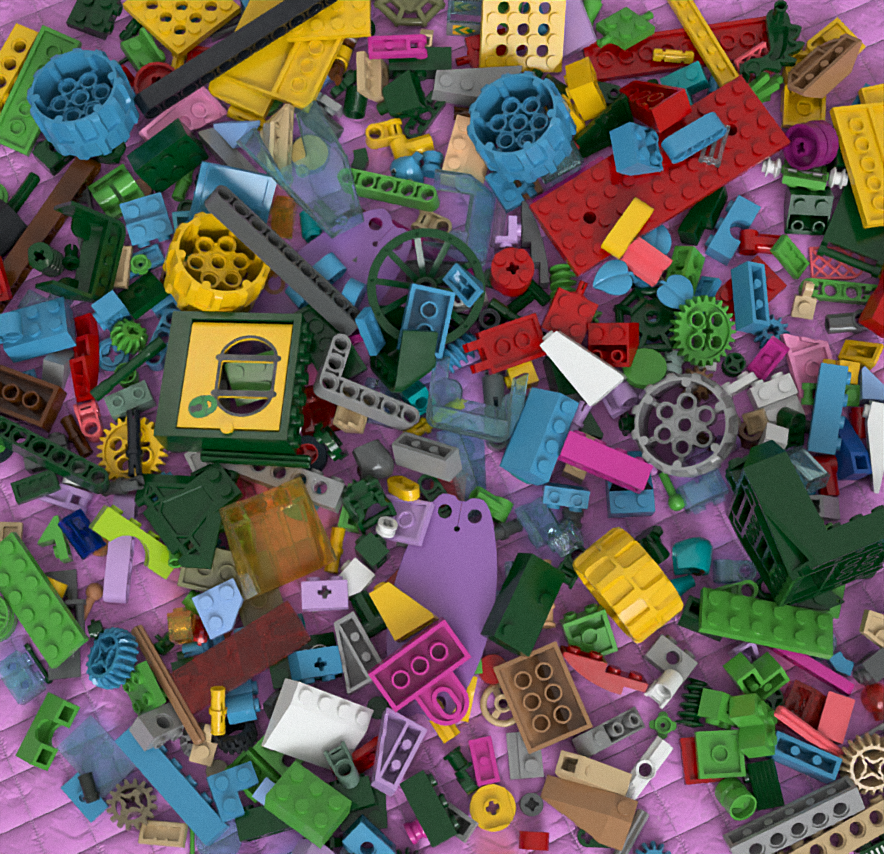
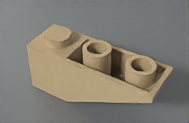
(592, 773)

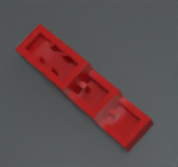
(86, 361)

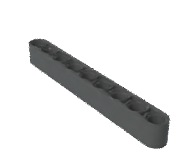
(282, 259)

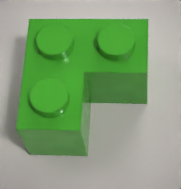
(760, 677)
(755, 725)

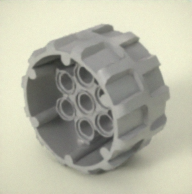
(651, 399)

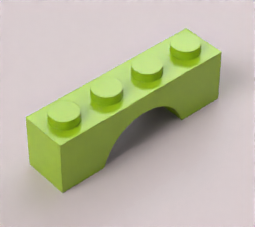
(111, 525)

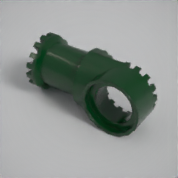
(460, 764)

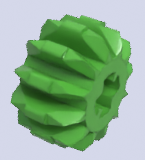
(128, 336)

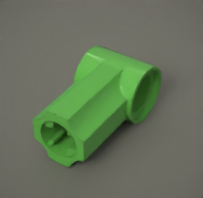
(498, 506)

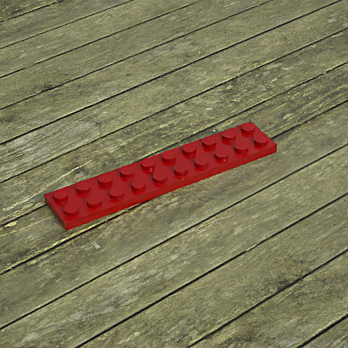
(615, 63)

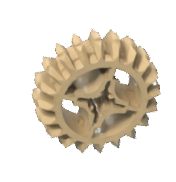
(861, 768)

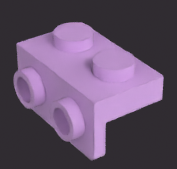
(512, 236)

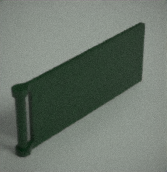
(848, 233)

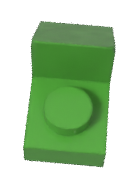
(54, 535)

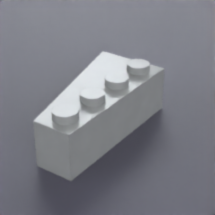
(465, 85)

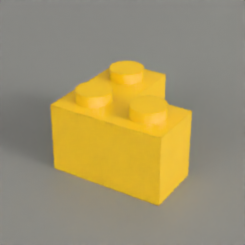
(584, 89)

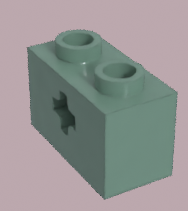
(133, 397)

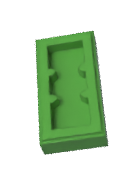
(789, 256)

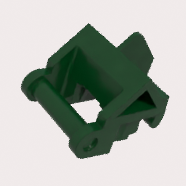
(363, 495)

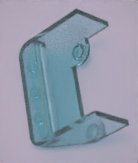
(478, 219)
(451, 413)

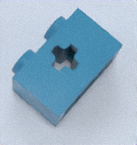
(327, 662)

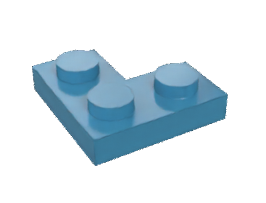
(225, 789)

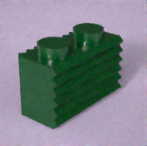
(764, 784)

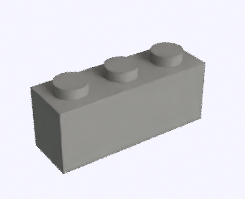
(427, 456)

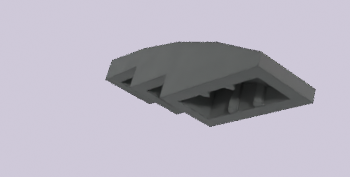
(532, 240)

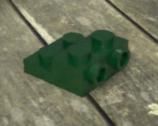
(95, 16)

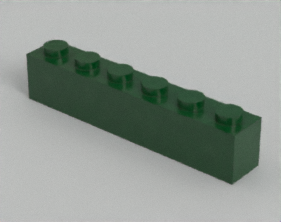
(262, 823)

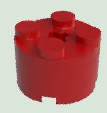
(501, 276)

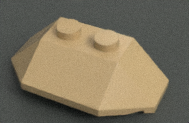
(278, 135)

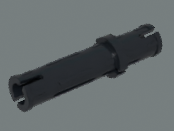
(134, 450)

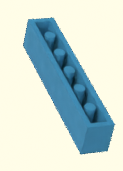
(175, 788)

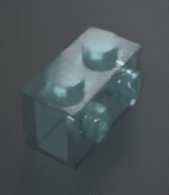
(21, 678)

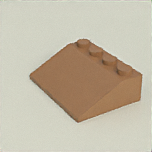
(542, 697)

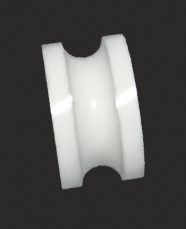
(386, 527)

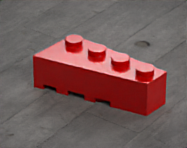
(657, 104)

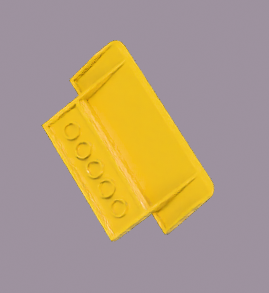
(277, 72)
(862, 147)

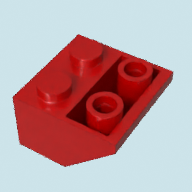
(614, 342)

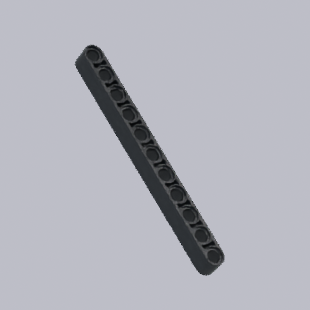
(226, 54)

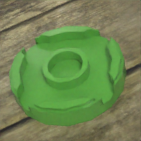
(646, 368)

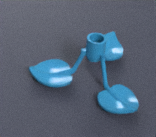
(616, 280)

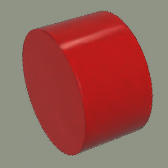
(488, 663)
(534, 840)

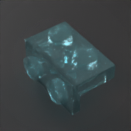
(537, 521)

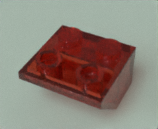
(803, 702)

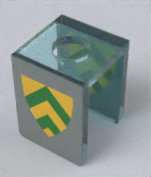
(463, 28)

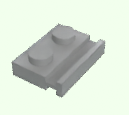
(521, 763)

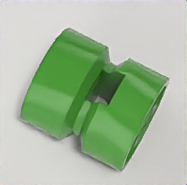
(735, 798)

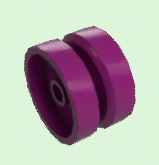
(811, 144)

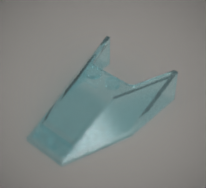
(320, 180)

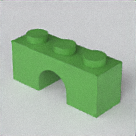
(37, 744)

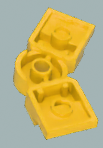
(802, 109)

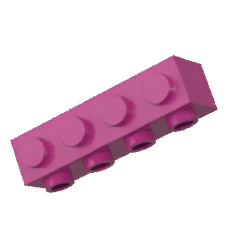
(605, 462)

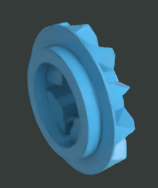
(105, 362)

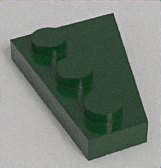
(596, 133)

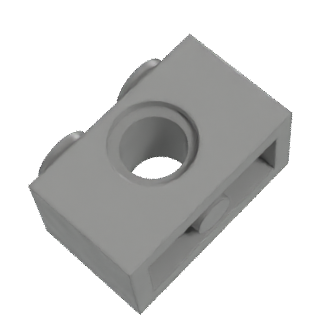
(657, 656)
(157, 727)

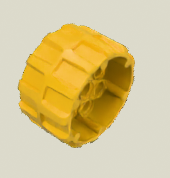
(223, 251)
(628, 584)

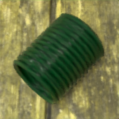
(354, 104)

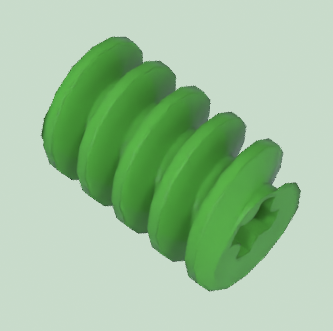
(561, 277)

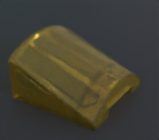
(276, 538)

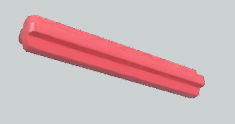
(806, 731)

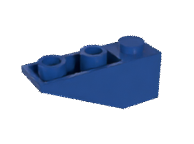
(853, 456)

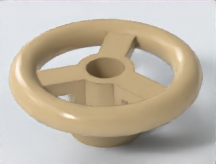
(493, 719)

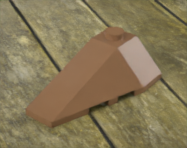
(594, 810)

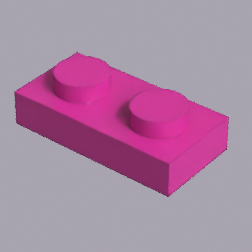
(768, 358)
(484, 761)

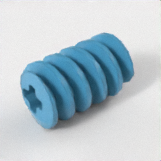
(456, 351)

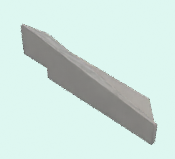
(224, 152)

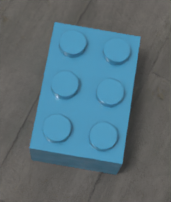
(429, 311)
(46, 330)

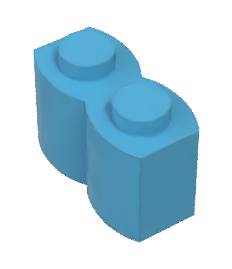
(242, 704)

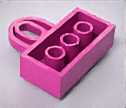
(422, 671)

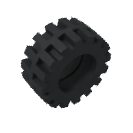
(238, 742)

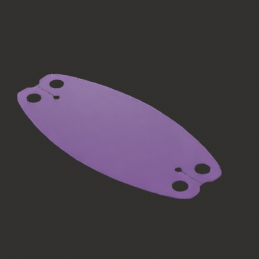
(346, 247)
(454, 580)

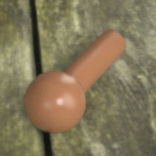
(93, 592)

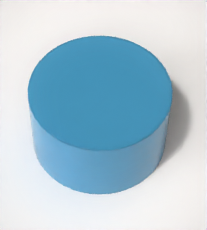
(354, 291)

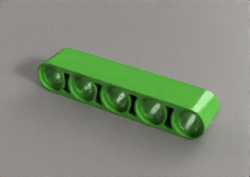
(396, 195)

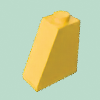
(400, 612)

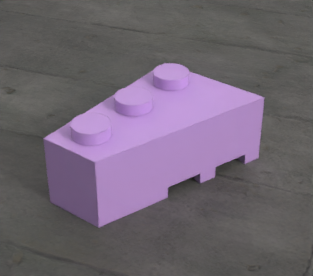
(395, 750)

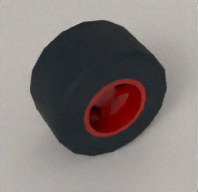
(315, 450)

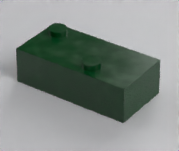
(523, 604)

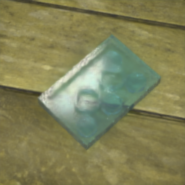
(94, 751)

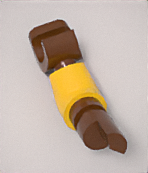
(342, 60)

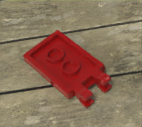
(507, 345)

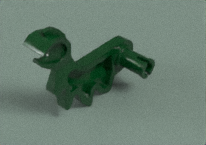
(781, 42)

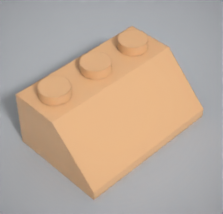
(462, 154)

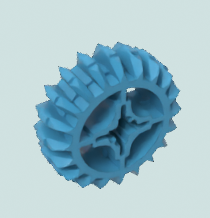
(112, 658)

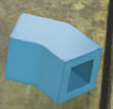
(840, 664)

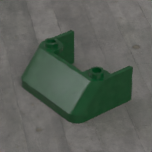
(99, 255)
(411, 362)

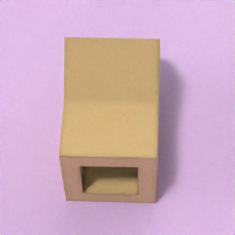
(429, 33)

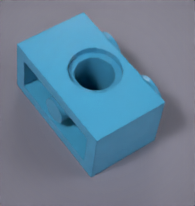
(364, 831)

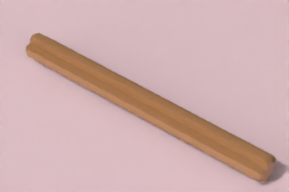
(168, 685)

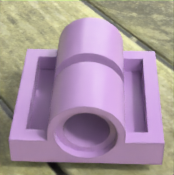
(622, 398)

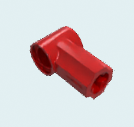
(755, 243)
(830, 464)

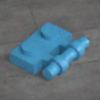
(507, 193)

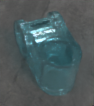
(728, 571)

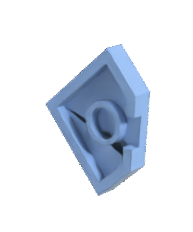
(219, 608)

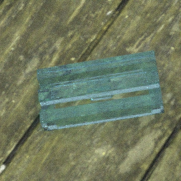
(709, 160)

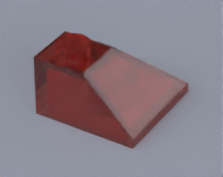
(317, 410)

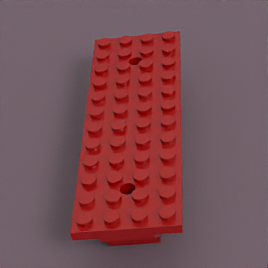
(589, 205)

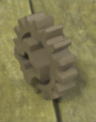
(127, 813)

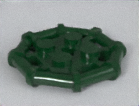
(639, 314)

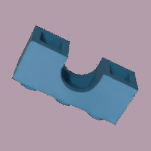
(740, 215)

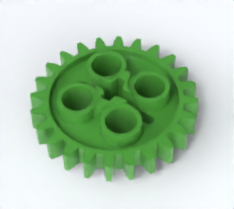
(719, 331)

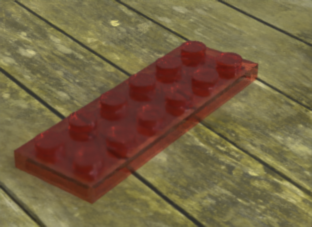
(241, 656)

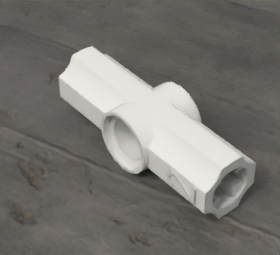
(654, 757)

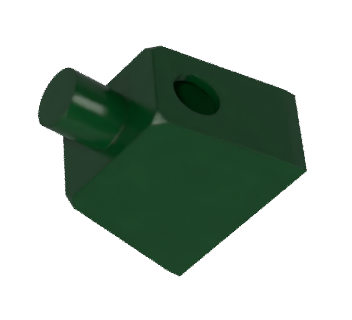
(403, 97)

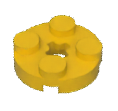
(499, 796)

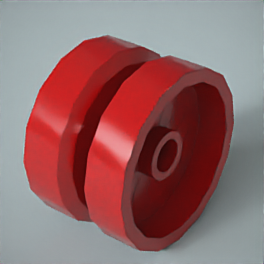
(150, 74)

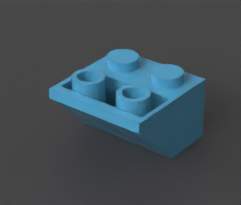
(636, 149)

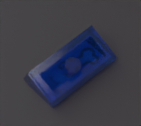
(82, 538)

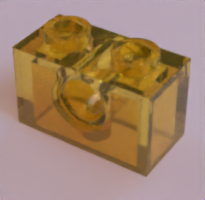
(181, 625)

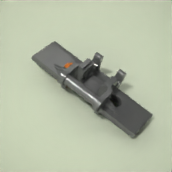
(72, 665)

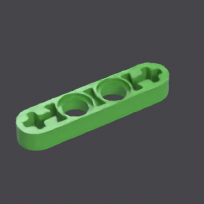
(840, 289)

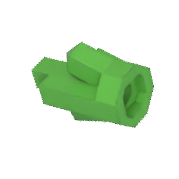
(765, 86)

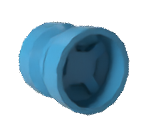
(432, 161)

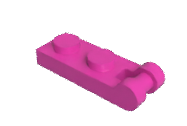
(397, 46)

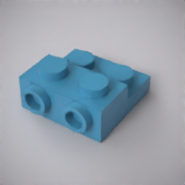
(147, 220)
(565, 495)

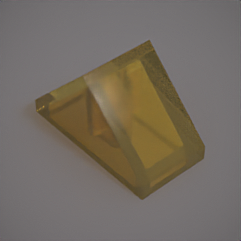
(283, 216)

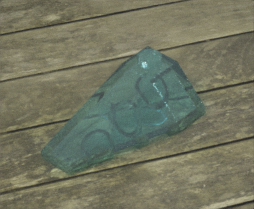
(472, 461)

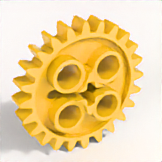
(119, 433)

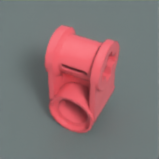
(88, 417)

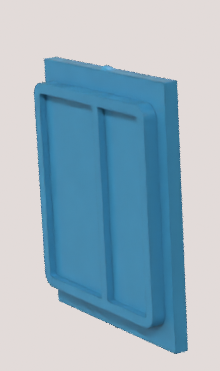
(249, 186)

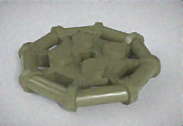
(409, 7)

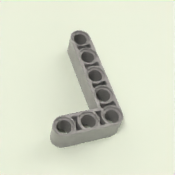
(358, 392)

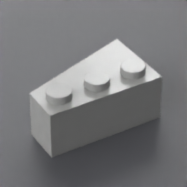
(356, 652)

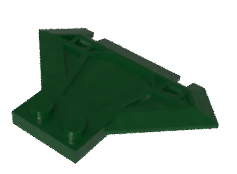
(188, 511)

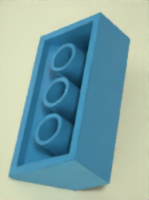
(539, 435)

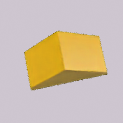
(861, 352)

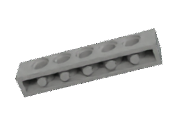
(328, 500)
(797, 819)

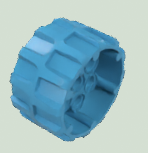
(83, 103)
(510, 104)

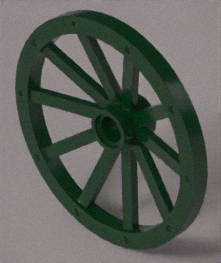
(417, 234)

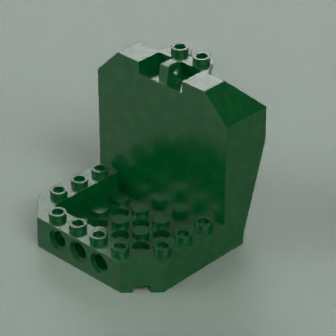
(788, 536)

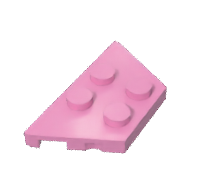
(804, 361)

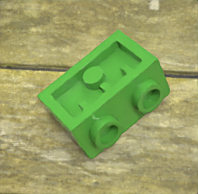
(142, 50)

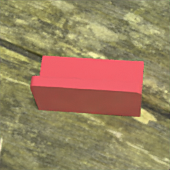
(645, 261)
(835, 717)

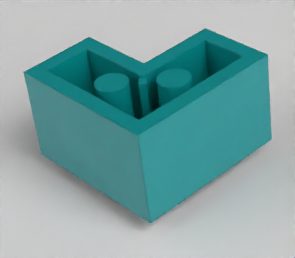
(690, 78)

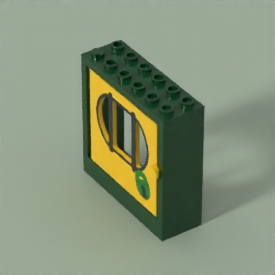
(193, 378)

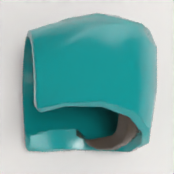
(692, 556)

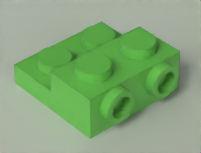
(589, 630)

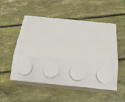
(314, 721)

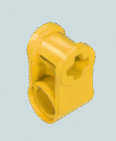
(386, 131)

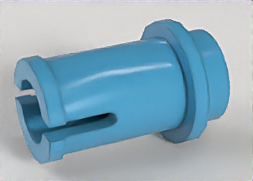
(193, 649)

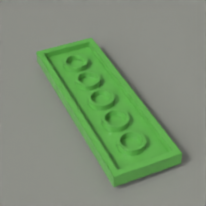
(17, 125)
(37, 603)
(766, 623)

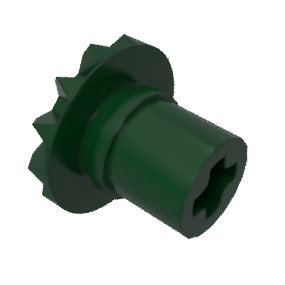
(651, 542)

